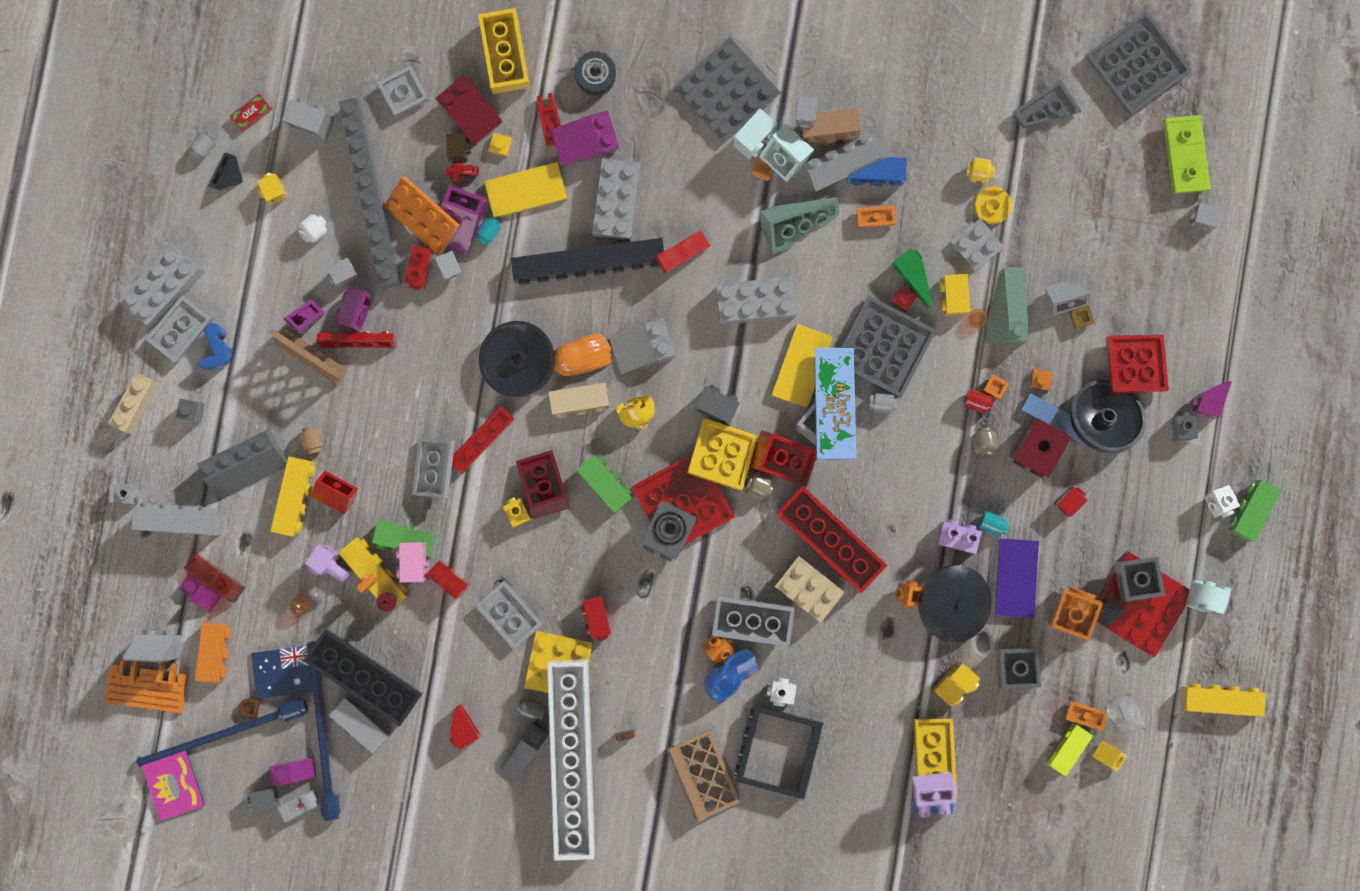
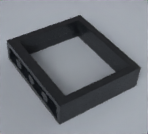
(809, 758)

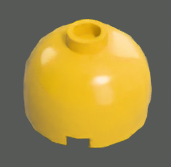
(637, 412)

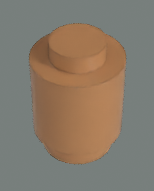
(311, 440)

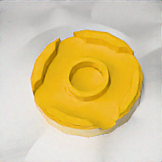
(992, 205)

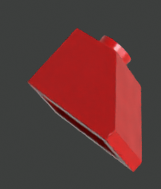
(462, 728)

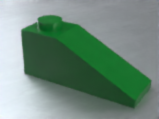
(912, 271)

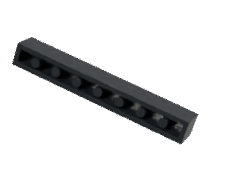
(586, 261)

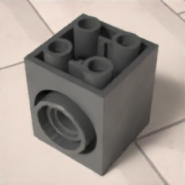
(658, 540)

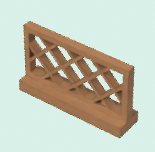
(309, 355)
(687, 782)

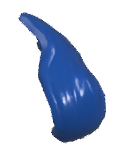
(727, 678)

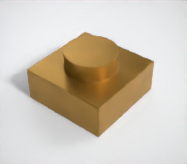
(1081, 317)

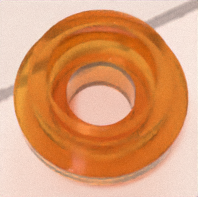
(977, 312)

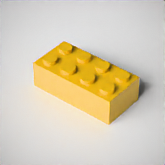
(504, 51)

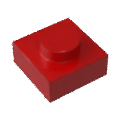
(904, 299)

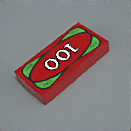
(250, 112)

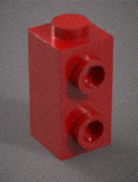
(418, 268)
(598, 622)

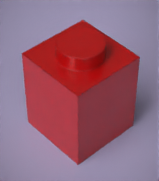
(1071, 501)

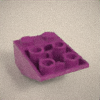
(467, 212)

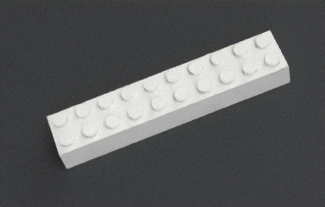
(571, 759)

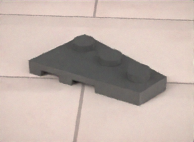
(1047, 106)

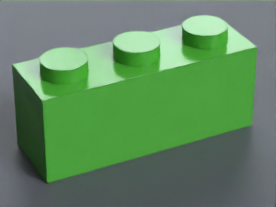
(605, 483)
(1254, 510)
(391, 535)

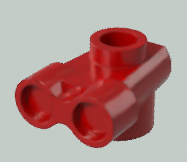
(458, 172)

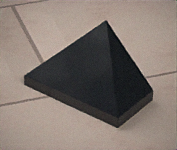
(226, 173)

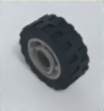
(592, 84)

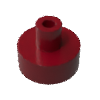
(391, 602)

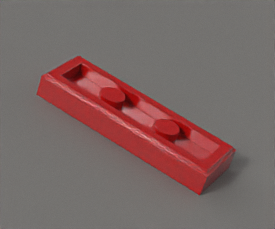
(682, 251)

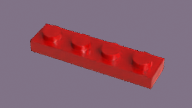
(356, 340)
(481, 439)

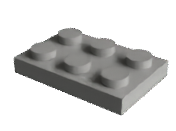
(179, 329)
(433, 468)
(509, 614)

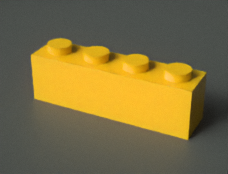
(293, 496)
(365, 562)
(1223, 700)

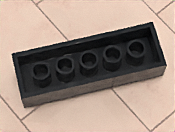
(362, 677)

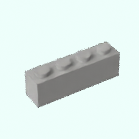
(843, 161)

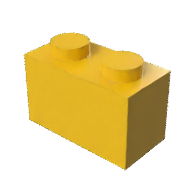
(955, 295)

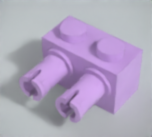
(959, 537)
(325, 562)
(934, 790)

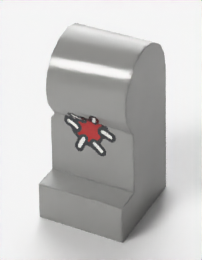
(298, 806)

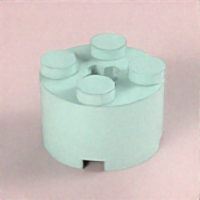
(1207, 597)

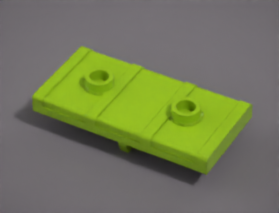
(1186, 154)

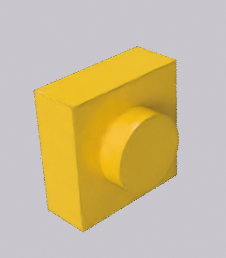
(500, 144)

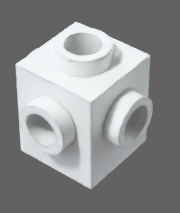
(1222, 502)
(788, 695)

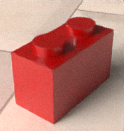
(334, 492)
(448, 580)

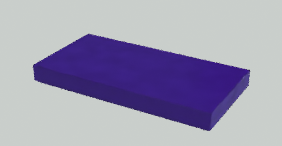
(1016, 578)

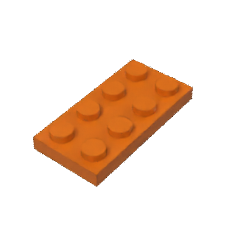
(421, 215)

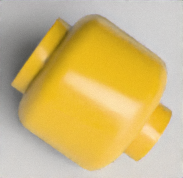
(980, 170)

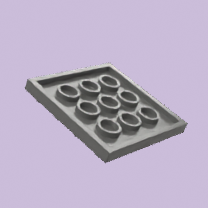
(1138, 63)
(726, 90)
(887, 345)

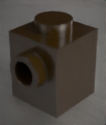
(457, 148)

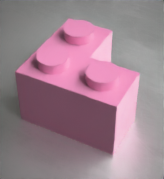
(412, 562)

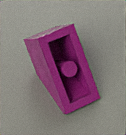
(1211, 402)
(292, 771)

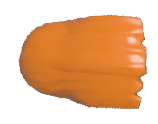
(582, 355)

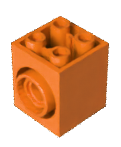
(1075, 612)

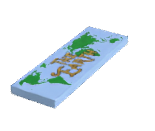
(835, 404)

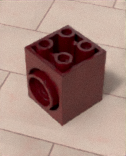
(1044, 460)

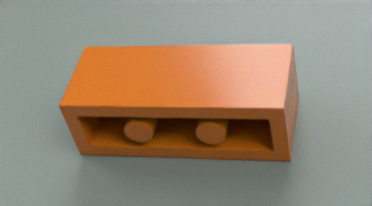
(213, 652)

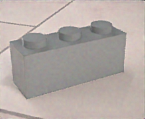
(359, 725)

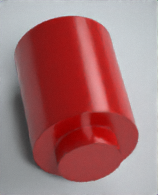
(978, 401)

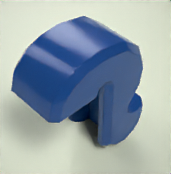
(220, 349)

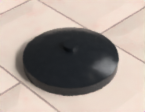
(517, 359)
(1107, 419)
(955, 603)

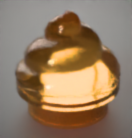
(299, 606)

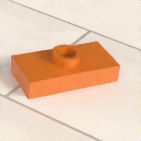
(876, 216)
(1086, 715)

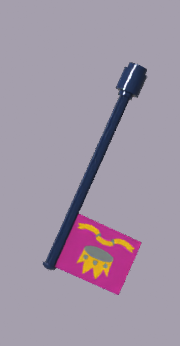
(171, 771)

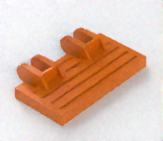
(148, 689)

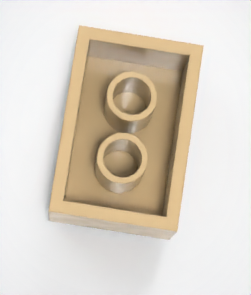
(809, 589)

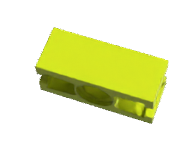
(1069, 749)

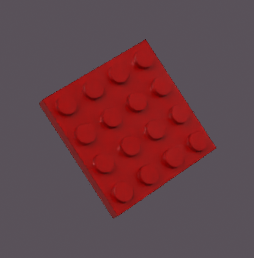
(686, 492)
(1147, 620)

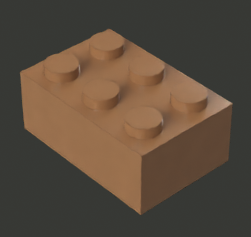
(832, 128)

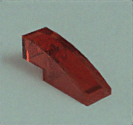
(214, 578)

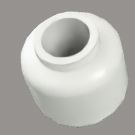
(312, 228)

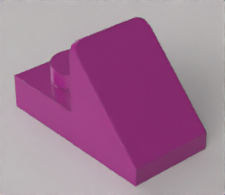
(304, 316)
(199, 593)

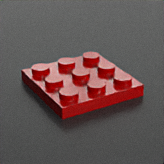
(1137, 363)

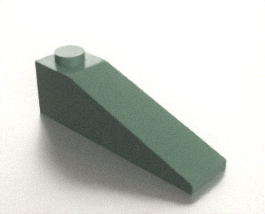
(790, 222)
(1009, 310)

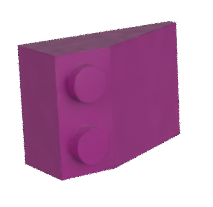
(585, 138)

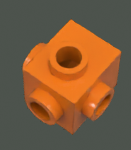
(908, 594)
(718, 649)

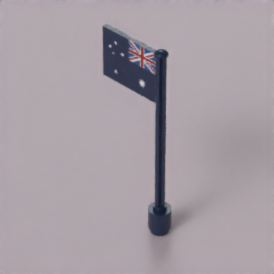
(282, 674)

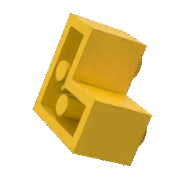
(956, 683)

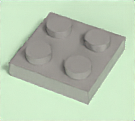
(403, 91)
(977, 245)

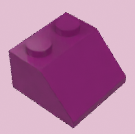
(354, 309)

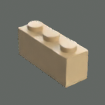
(579, 400)
(133, 403)

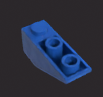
(887, 171)

